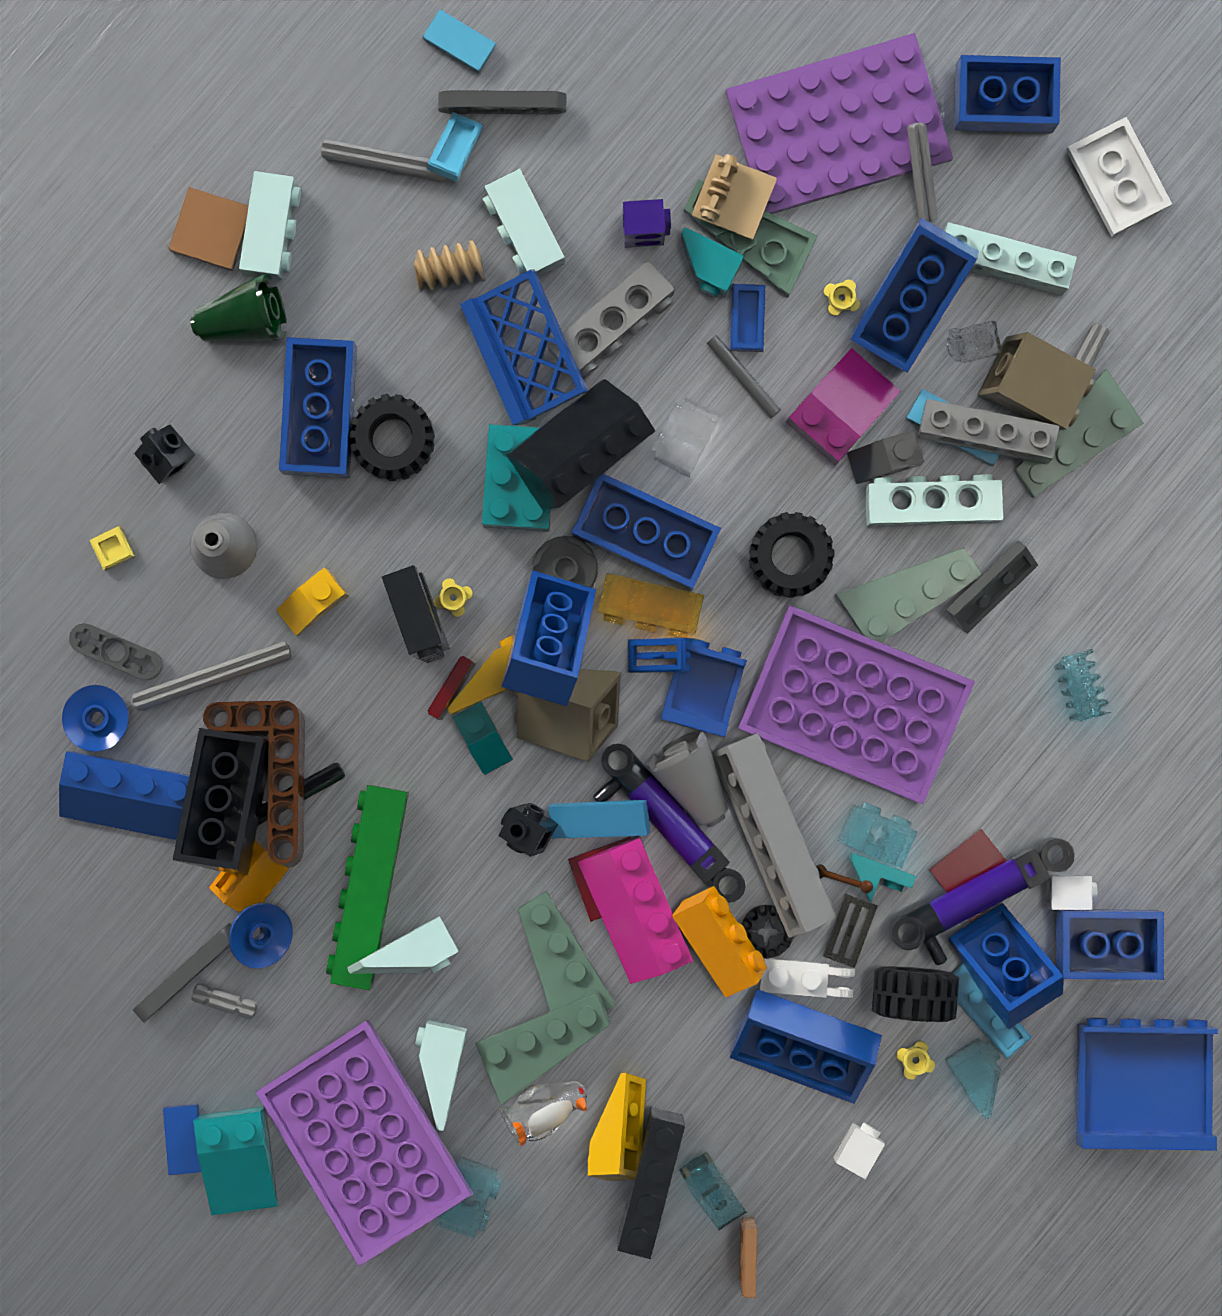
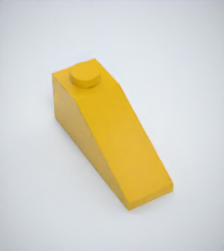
(486, 681)
(619, 1134)

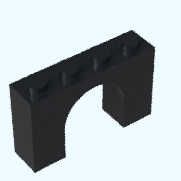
(416, 614)
(652, 1183)

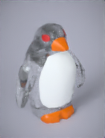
(543, 1110)

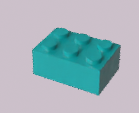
(506, 497)

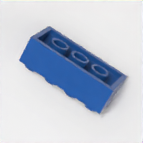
(122, 794)
(806, 1046)

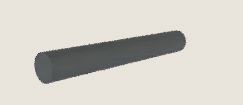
(743, 376)

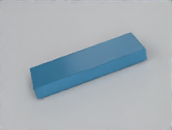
(600, 819)

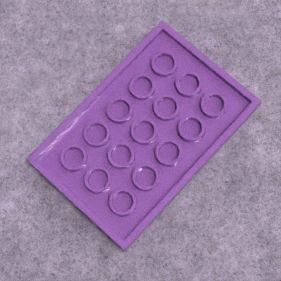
(838, 122)
(856, 704)
(364, 1143)

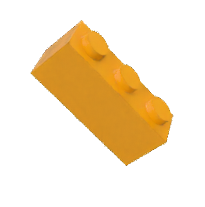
(720, 941)

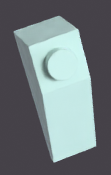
(412, 953)
(440, 1061)

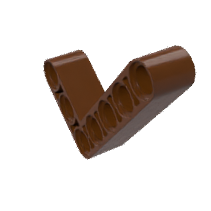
(277, 767)

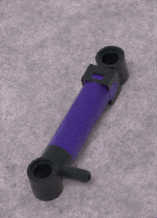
(669, 820)
(979, 894)

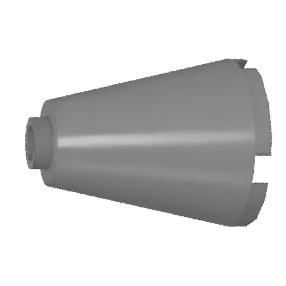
(234, 549)
(691, 777)

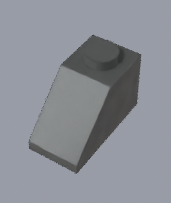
(886, 457)

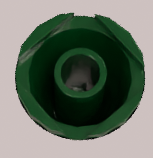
(243, 314)

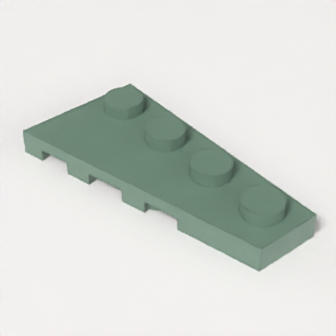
(776, 250)
(1102, 421)
(534, 1047)

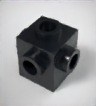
(163, 453)
(527, 829)

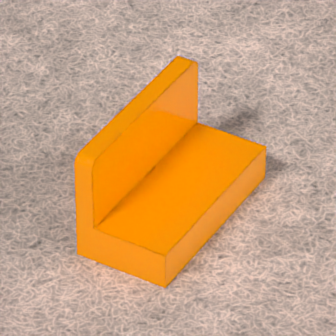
(245, 890)

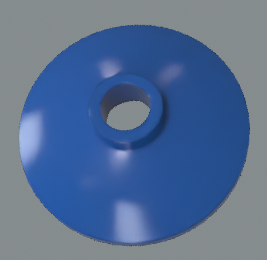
(79, 712)
(269, 944)

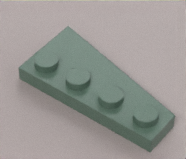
(902, 597)
(558, 956)

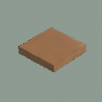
(210, 229)
(748, 1257)

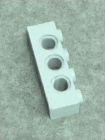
(1017, 260)
(882, 512)

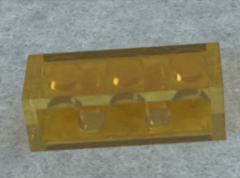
(650, 605)

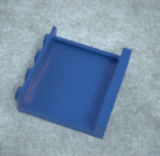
(1145, 1085)

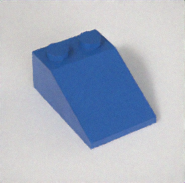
(1007, 965)

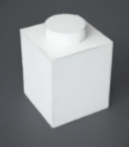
(1070, 892)
(859, 1149)

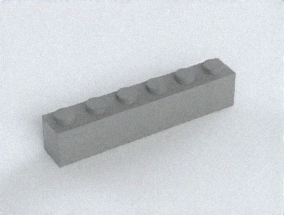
(773, 835)

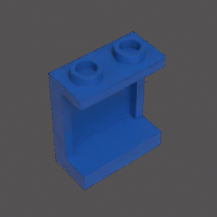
(707, 692)

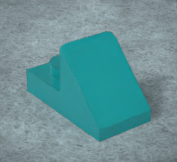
(482, 738)
(872, 870)

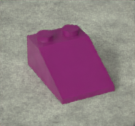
(843, 406)

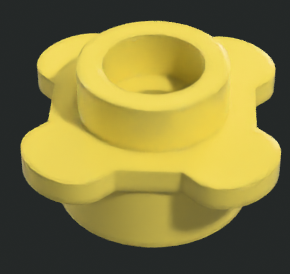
(834, 291)
(450, 588)
(924, 1064)

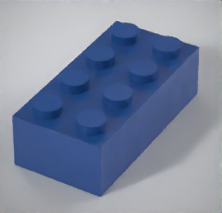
(914, 295)
(317, 407)
(646, 531)
(549, 638)

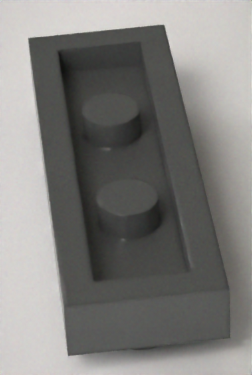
(992, 587)

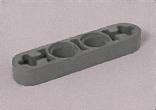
(501, 102)
(183, 975)

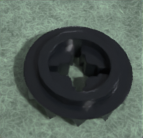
(756, 919)

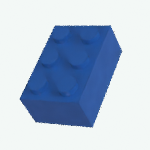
(1007, 93)
(1110, 944)

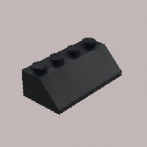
(580, 444)
(223, 801)

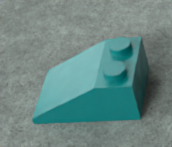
(236, 1160)

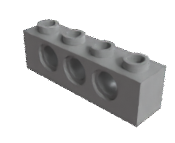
(644, 281)
(988, 431)

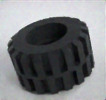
(378, 412)
(817, 541)
(915, 994)

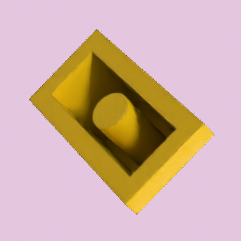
(311, 601)

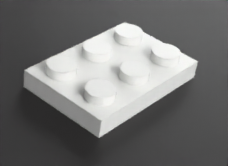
(1118, 176)

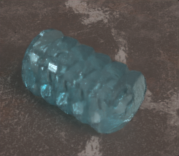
(1081, 686)

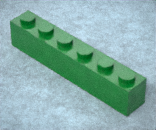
(369, 883)

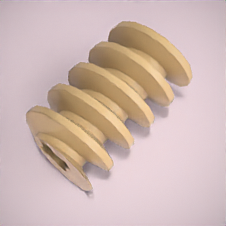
(448, 265)

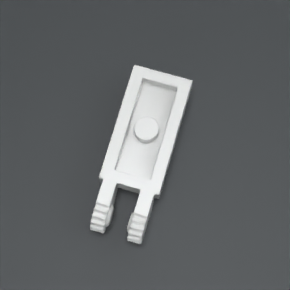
(803, 978)

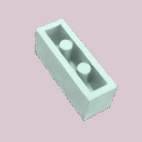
(523, 224)
(269, 225)

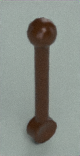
(865, 886)

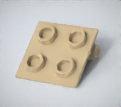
(734, 196)

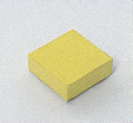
(112, 548)

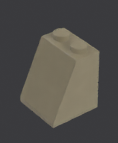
(1037, 381)
(580, 725)

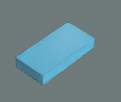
(459, 41)
(455, 147)

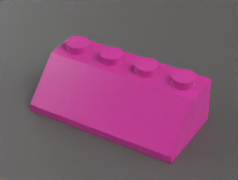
(635, 911)

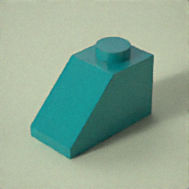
(710, 263)

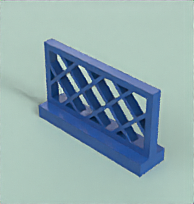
(503, 365)

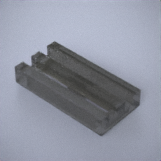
(839, 957)

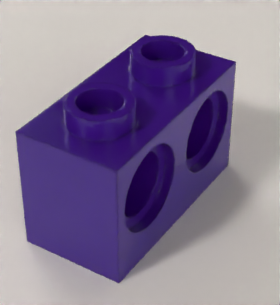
(645, 223)

